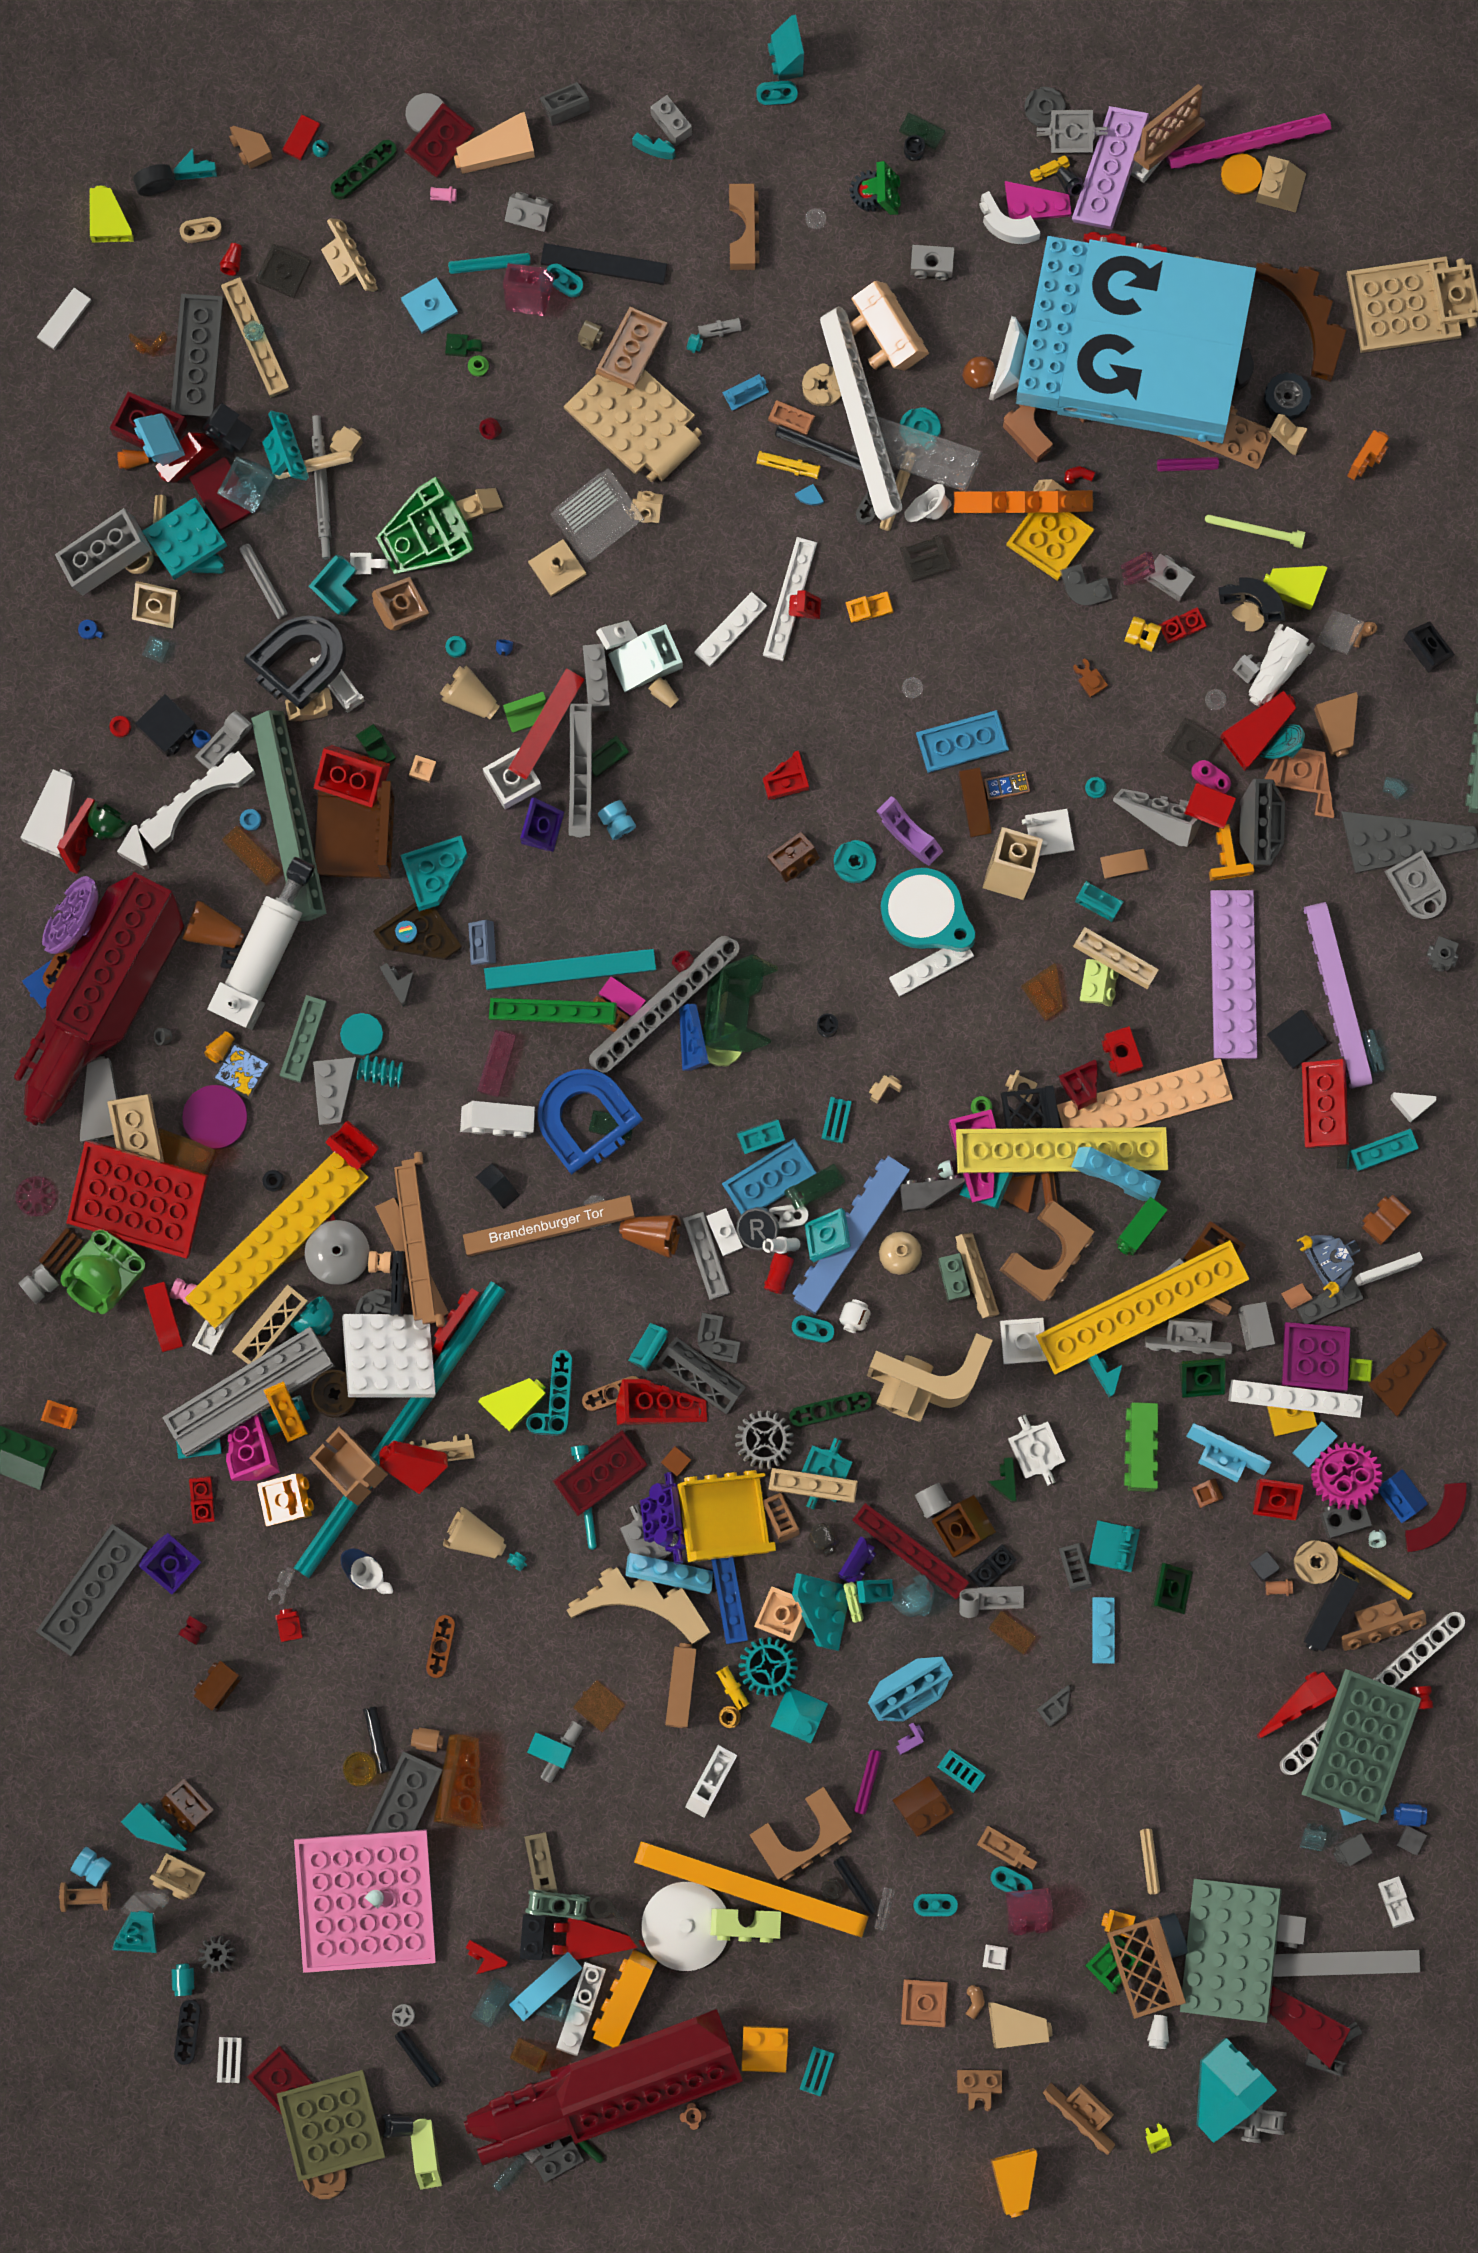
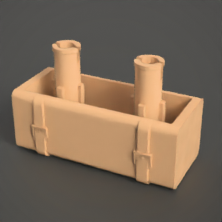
(889, 326)

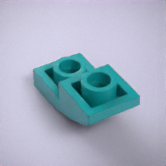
(659, 149)
(550, 1750)

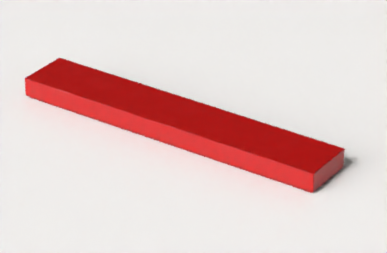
(546, 724)

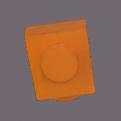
(59, 1415)

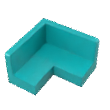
(331, 585)

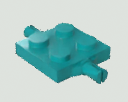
(826, 1463)

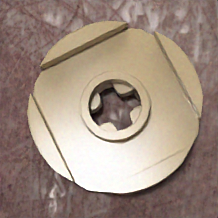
(810, 385)
(1303, 1562)

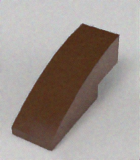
(974, 802)

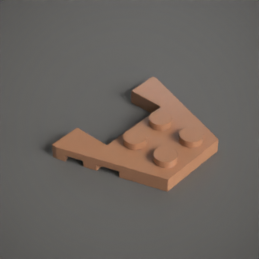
(1306, 773)

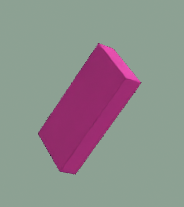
(624, 997)

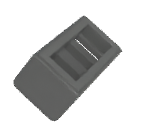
(1085, 1584)

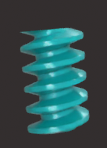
(380, 1071)

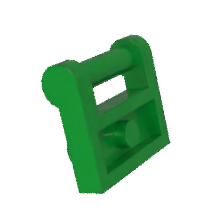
(1105, 1962)

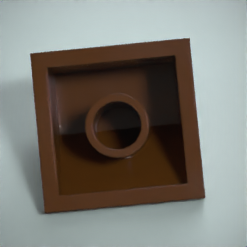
(963, 1526)
(217, 1686)
(923, 1806)

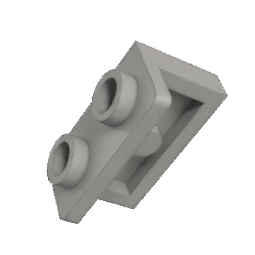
(528, 211)

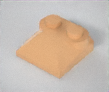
(781, 1616)

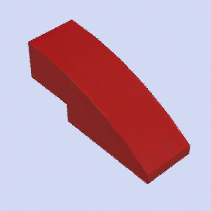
(163, 1316)

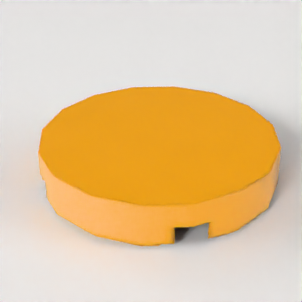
(1241, 174)

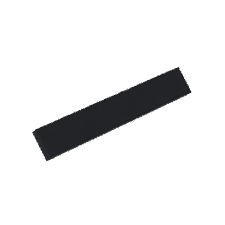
(604, 264)

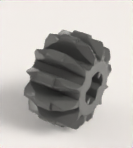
(222, 1959)

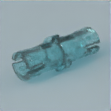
(1373, 1051)

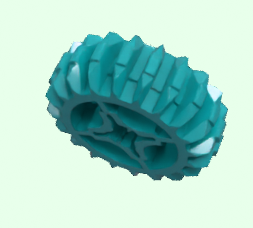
(785, 1662)

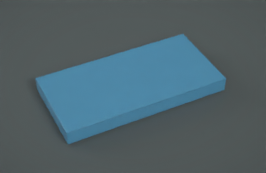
(962, 741)
(769, 1177)

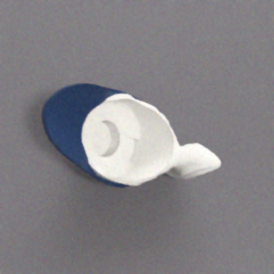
(364, 1571)

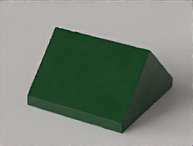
(1202, 1377)
(1172, 1588)

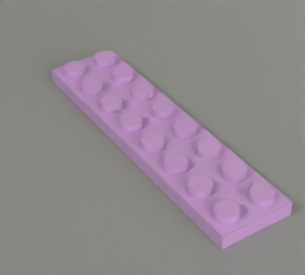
(1233, 974)

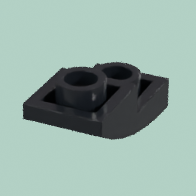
(992, 1567)

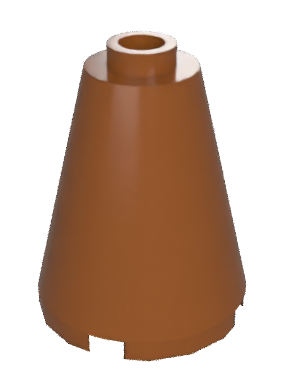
(211, 928)
(653, 1233)

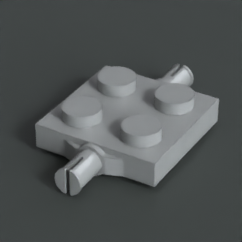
(1072, 131)
(634, 1538)

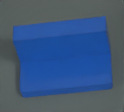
(1402, 1496)

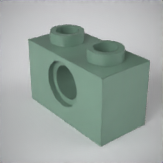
(953, 1277)

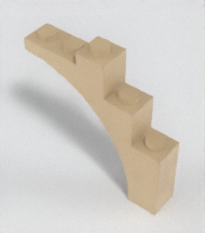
(616, 1591)

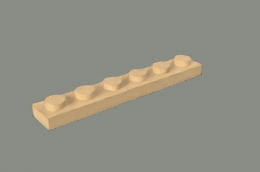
(261, 349)

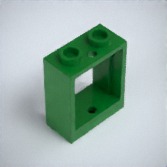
(1140, 1227)

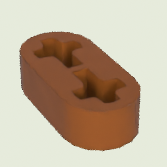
(53, 967)

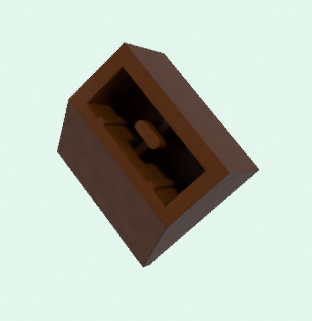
(1211, 1237)

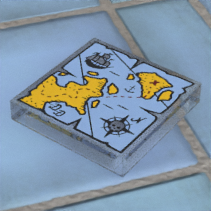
(241, 1071)

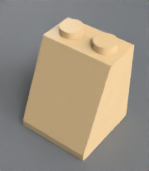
(1013, 863)
(1016, 2027)

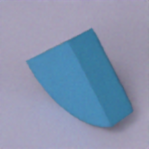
(809, 496)

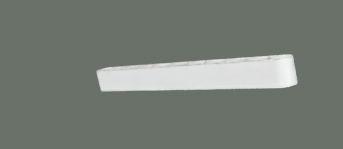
(861, 413)
(1393, 1669)

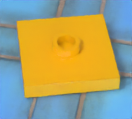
(1290, 1420)

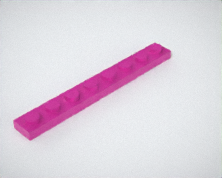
(1254, 139)

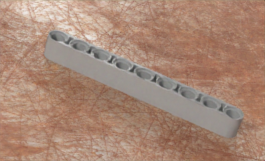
(653, 1006)

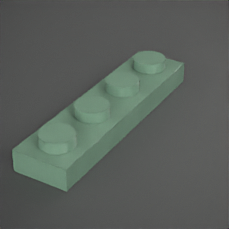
(303, 1039)

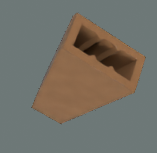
(681, 1686)

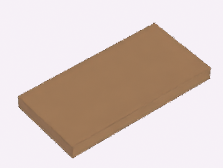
(631, 348)

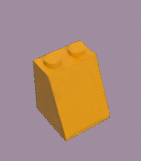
(764, 2049)
(1014, 2180)

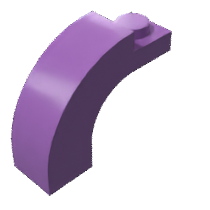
(908, 833)

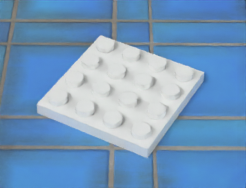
(388, 1356)

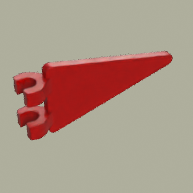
(590, 1940)

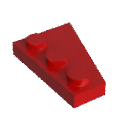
(74, 840)
(454, 1317)

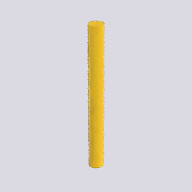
(1374, 1573)

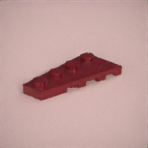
(1312, 2028)

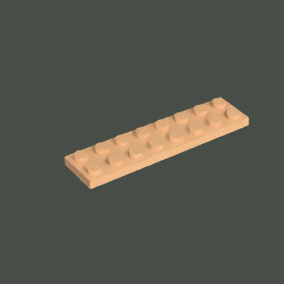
(1152, 1099)

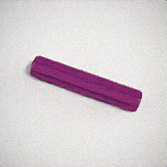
(1185, 464)
(867, 1782)

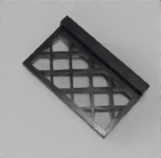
(1048, 1112)

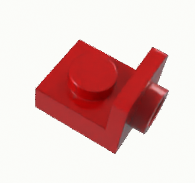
(289, 1625)

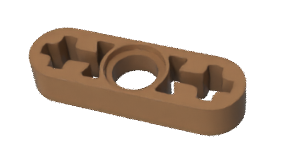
(594, 1393)

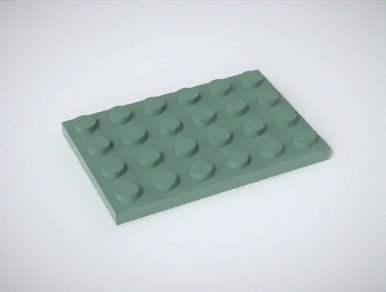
(1361, 1746)
(1231, 1950)

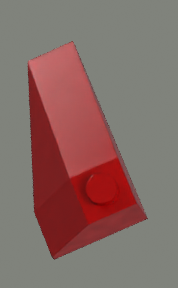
(1309, 1695)

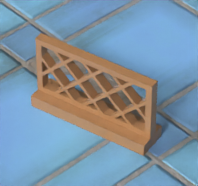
(1170, 129)
(1164, 1962)

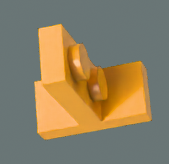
(1227, 858)

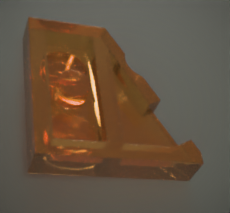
(1045, 992)

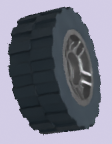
(1298, 392)

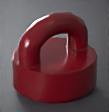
(490, 428)
(682, 960)

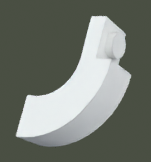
(1007, 229)

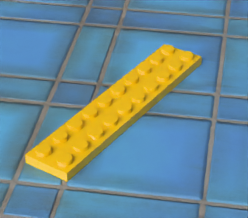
(275, 1239)
(1142, 1307)

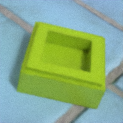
(1360, 1370)

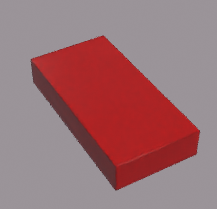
(301, 137)

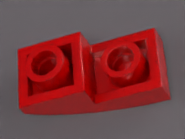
(1182, 625)
(202, 1499)

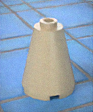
(473, 1536)

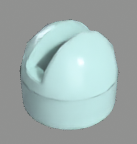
(947, 1171)
(1379, 1536)
(375, 1897)

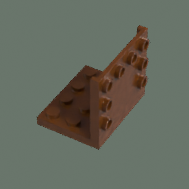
(355, 837)

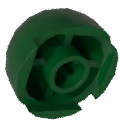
(107, 822)

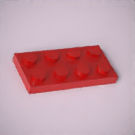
(1325, 1103)

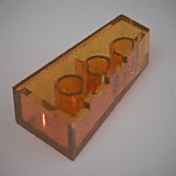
(460, 1785)

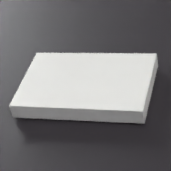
(1388, 1269)

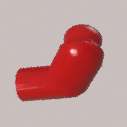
(1077, 472)

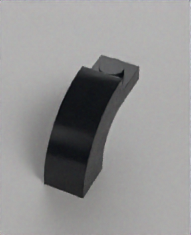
(1257, 593)

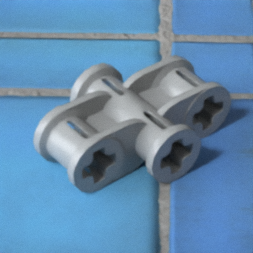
(1262, 2121)

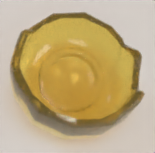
(356, 1776)

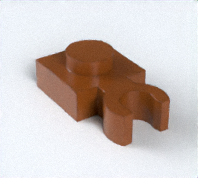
(1091, 680)

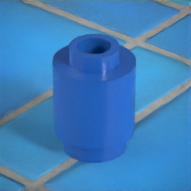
(1410, 1814)

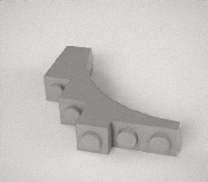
(580, 770)

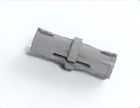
(719, 328)

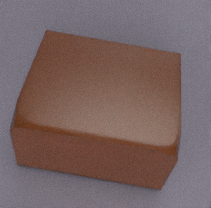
(1207, 1492)

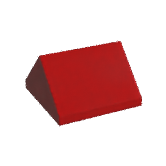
(1209, 805)
(1277, 1499)

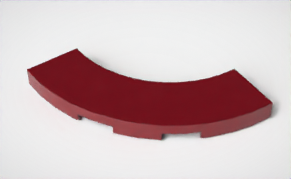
(1442, 1522)

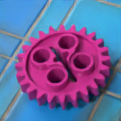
(1346, 1476)

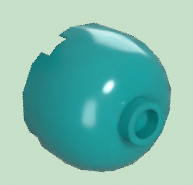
(317, 1316)

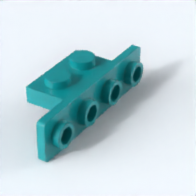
(283, 448)

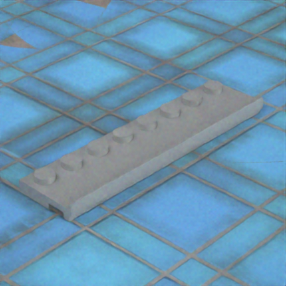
(243, 1393)

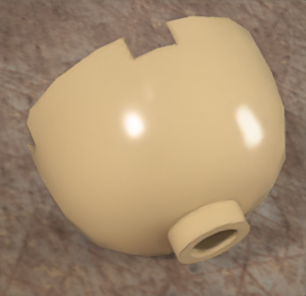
(900, 1253)

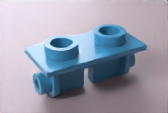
(746, 392)

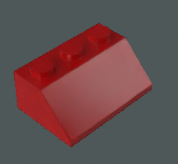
(350, 775)

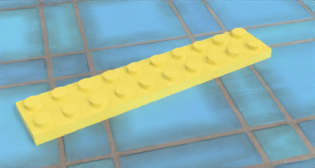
(1056, 1148)

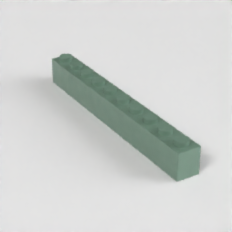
(287, 806)

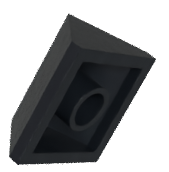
(1428, 646)

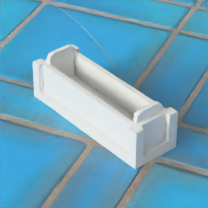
(343, 690)

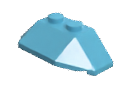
(910, 1689)

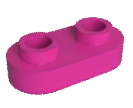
(1212, 776)

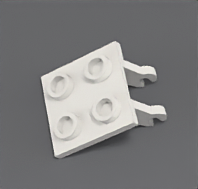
(1053, 829)

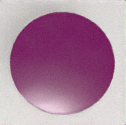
(215, 1116)

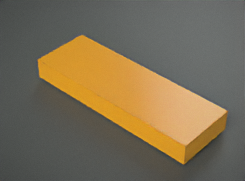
(285, 1411)

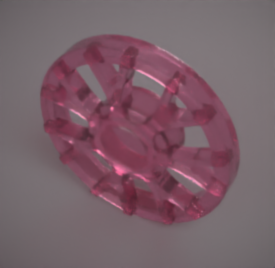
(35, 1196)

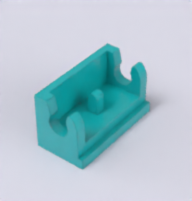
(1099, 901)
(760, 1136)

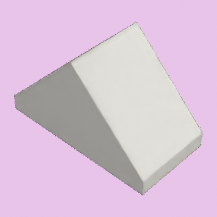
(133, 848)
(1412, 1104)

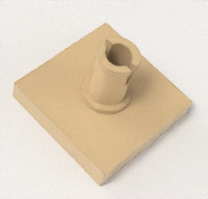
(557, 568)

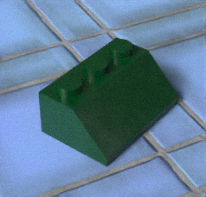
(24, 1458)

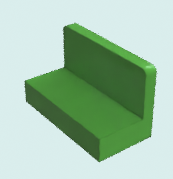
(524, 712)

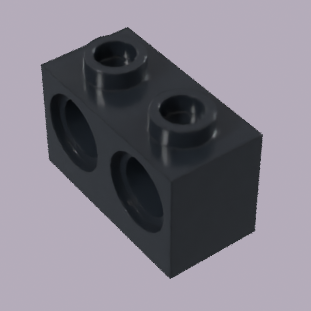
(532, 1937)

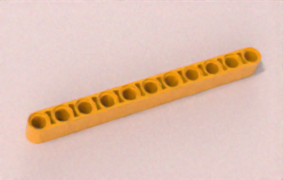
(751, 1889)

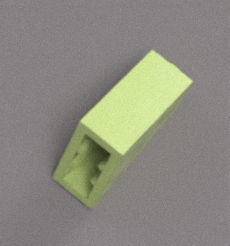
(425, 2154)

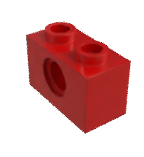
(1122, 1039)

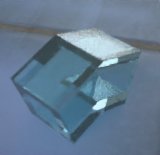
(1394, 787)

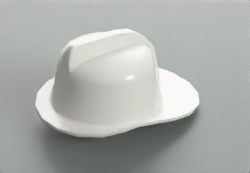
(930, 504)

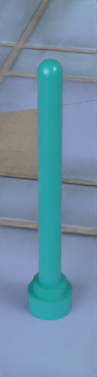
(580, 1452)

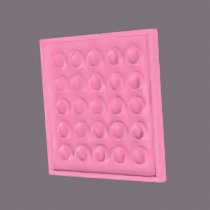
(343, 1927)

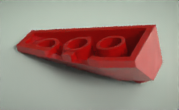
(648, 1403)

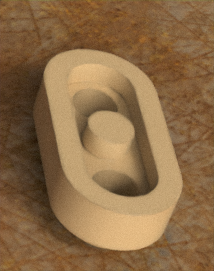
(200, 227)

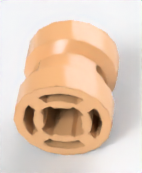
(384, 1262)

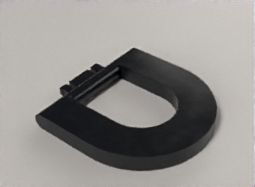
(280, 640)

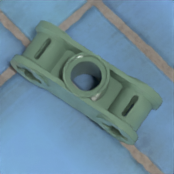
(543, 1903)

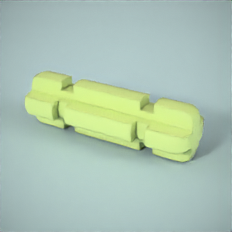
(853, 1602)

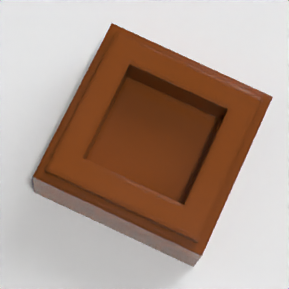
(676, 1461)

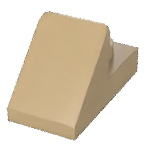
(1288, 434)
(480, 504)

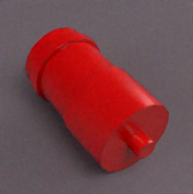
(778, 1274)

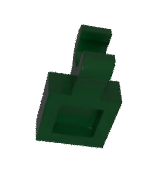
(459, 345)

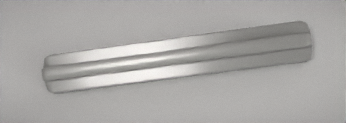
(263, 581)

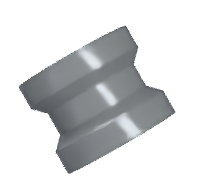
(402, 2012)

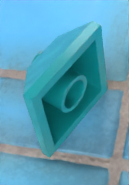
(799, 1715)

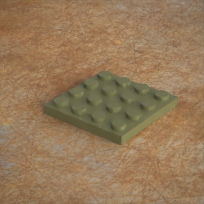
(330, 2125)

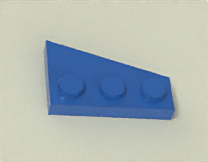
(692, 1041)

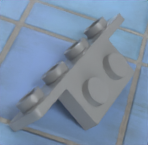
(1190, 1336)

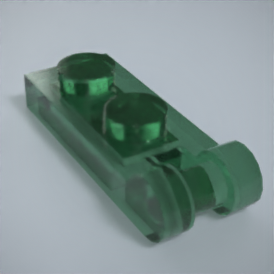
(815, 1186)

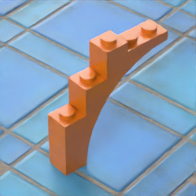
(1023, 501)

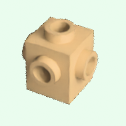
(649, 506)

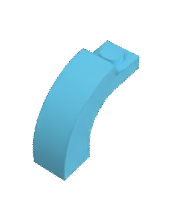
(545, 1986)

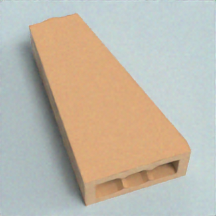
(497, 146)

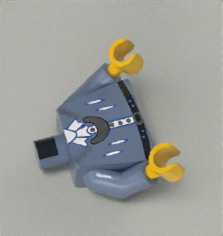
(1330, 1259)

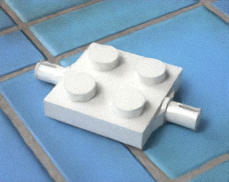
(1036, 1450)

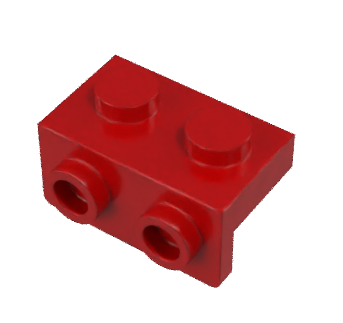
(352, 1146)

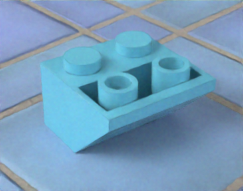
(159, 438)

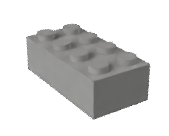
(103, 552)

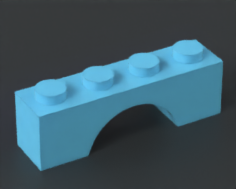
(1110, 1169)

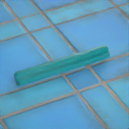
(488, 263)

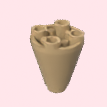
(469, 694)

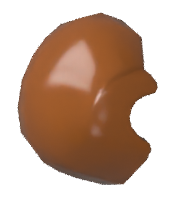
(979, 372)

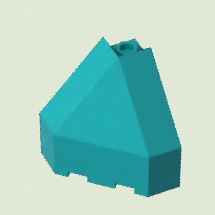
(1228, 2090)

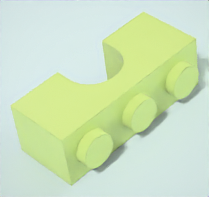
(764, 1926)

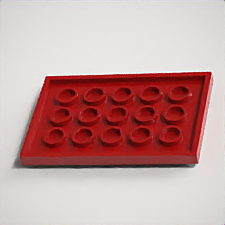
(137, 1199)

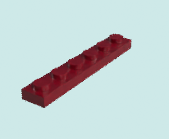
(910, 1551)

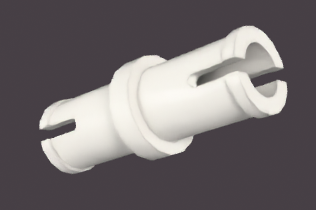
(781, 1245)

